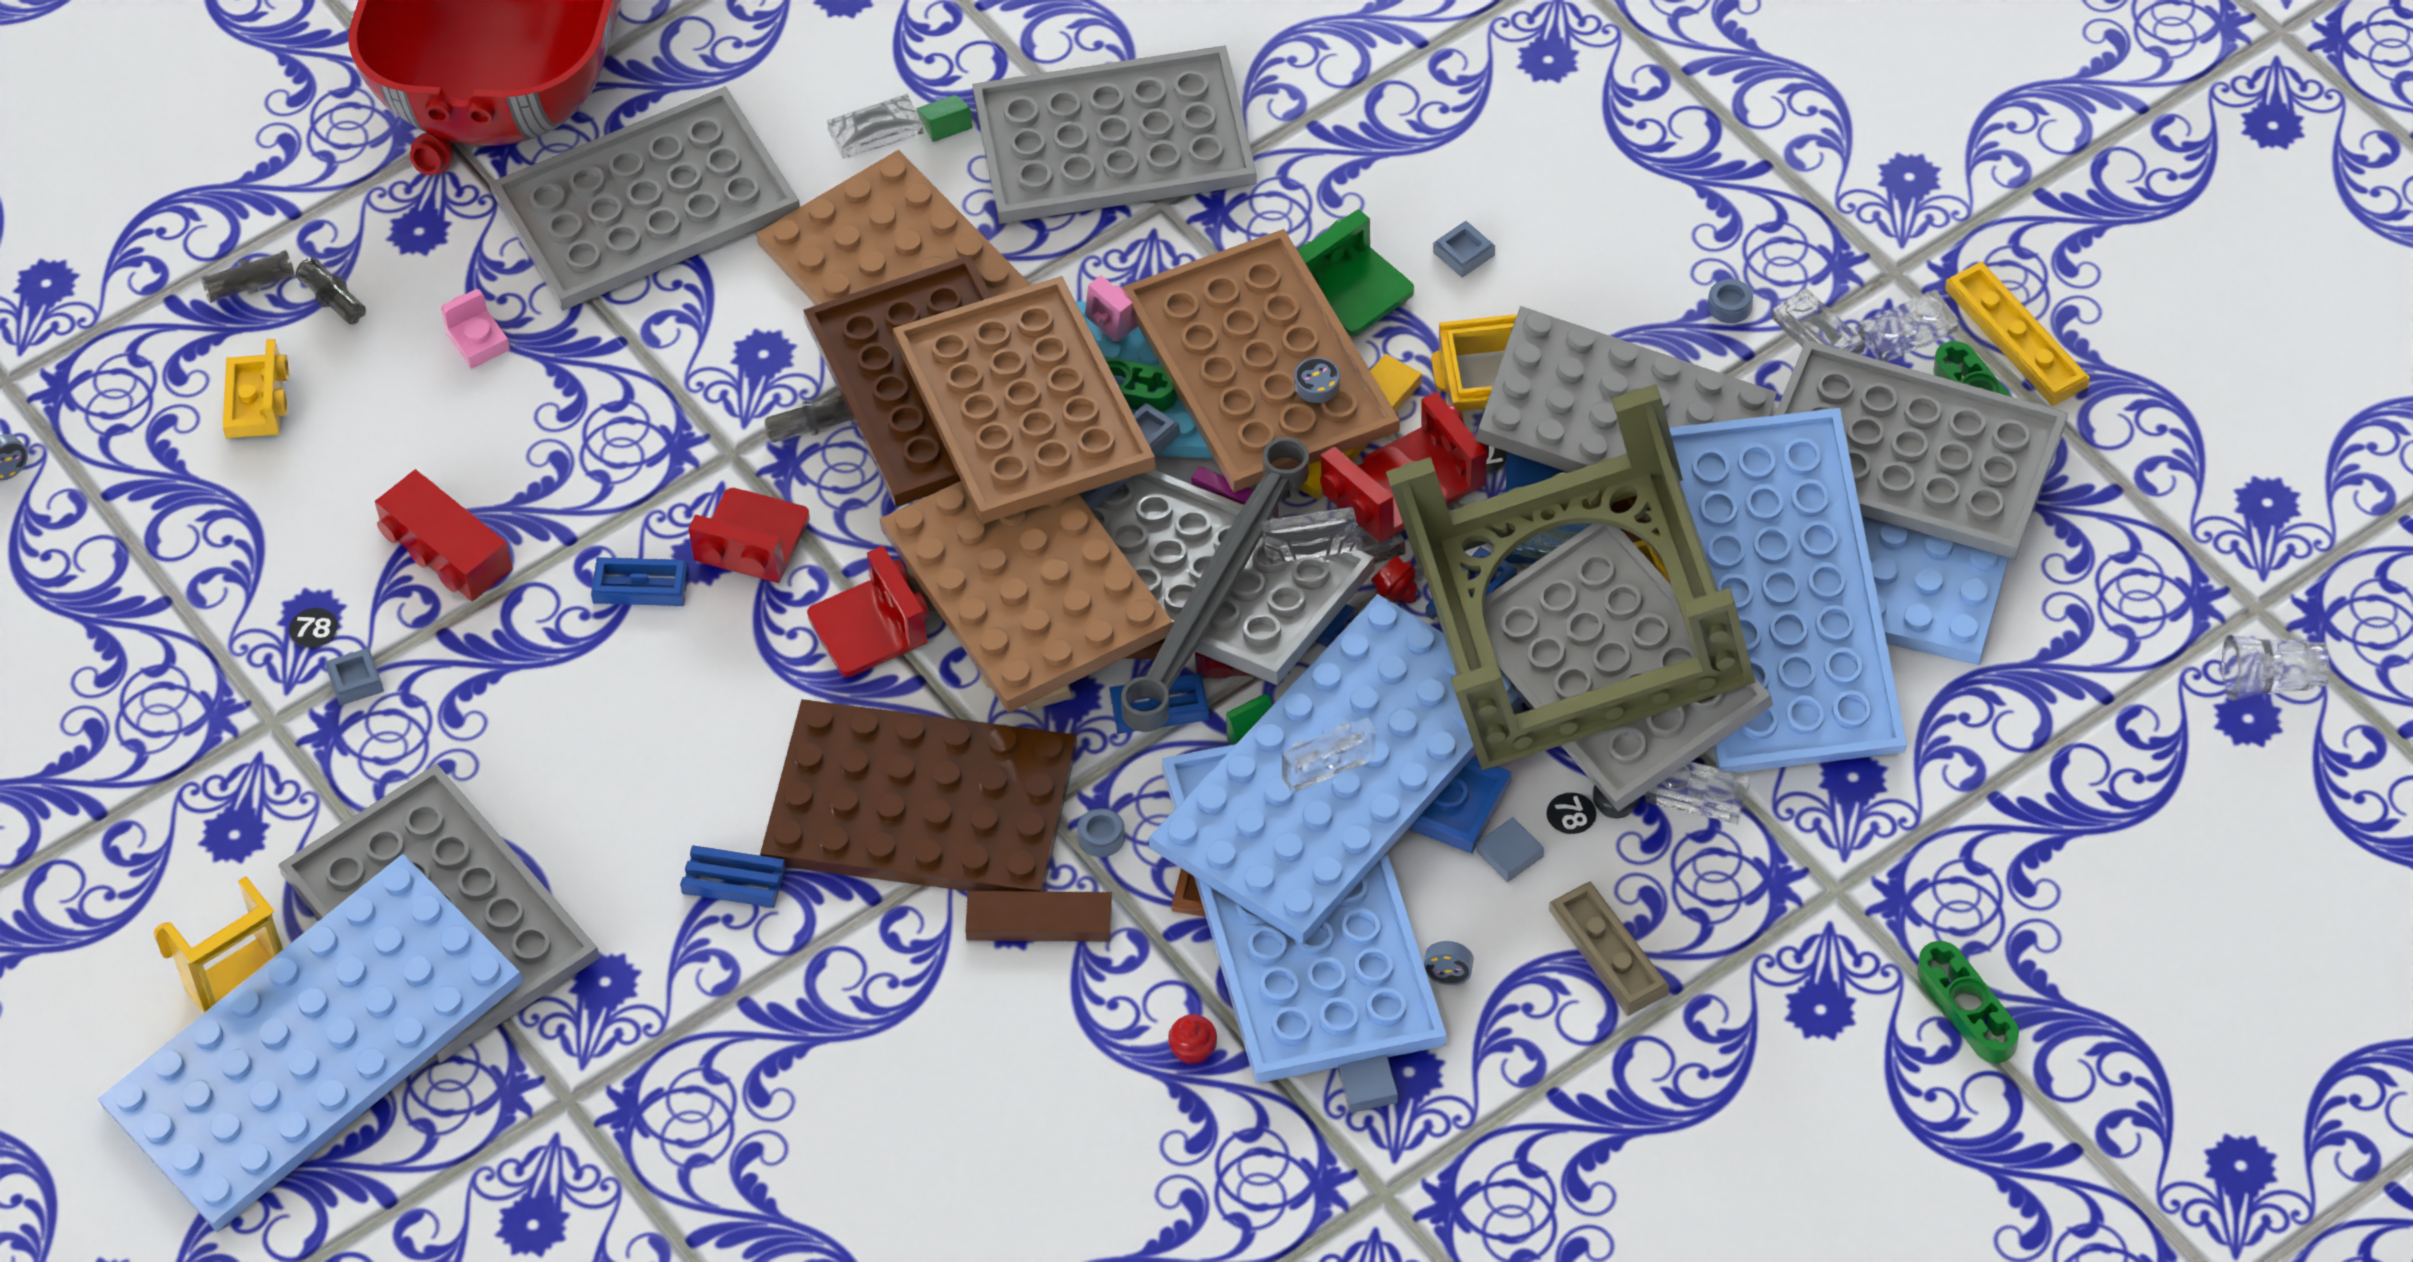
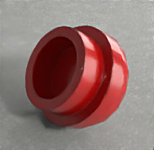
(431, 154)
(1402, 579)
(1192, 1038)

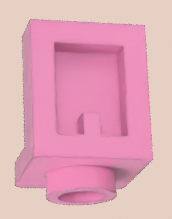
(1109, 309)
(473, 329)

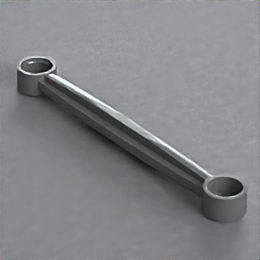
(1214, 584)

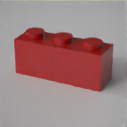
(443, 536)

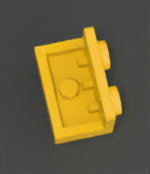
(255, 393)

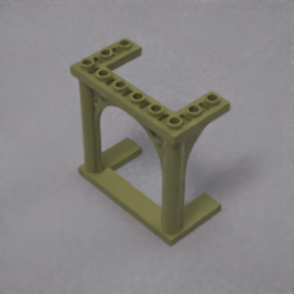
(1574, 497)

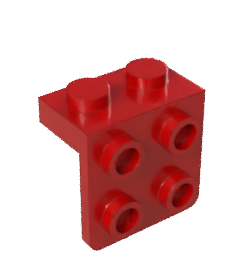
(1449, 443)
(1365, 489)
(749, 534)
(871, 619)

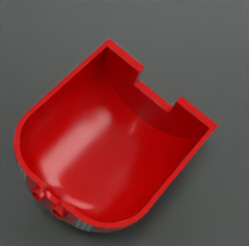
(482, 65)

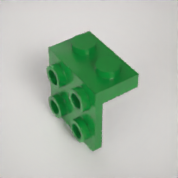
(1353, 275)

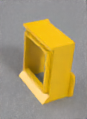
(1467, 338)
(213, 984)

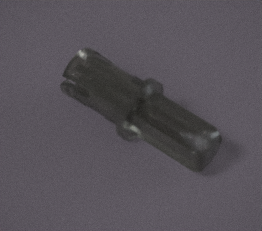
(330, 290)
(806, 419)

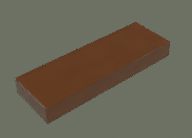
(1038, 916)

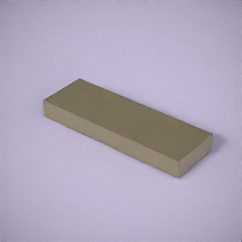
(1609, 948)

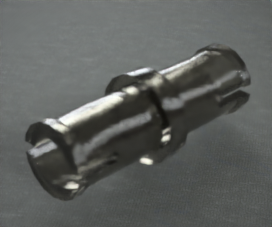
(247, 276)

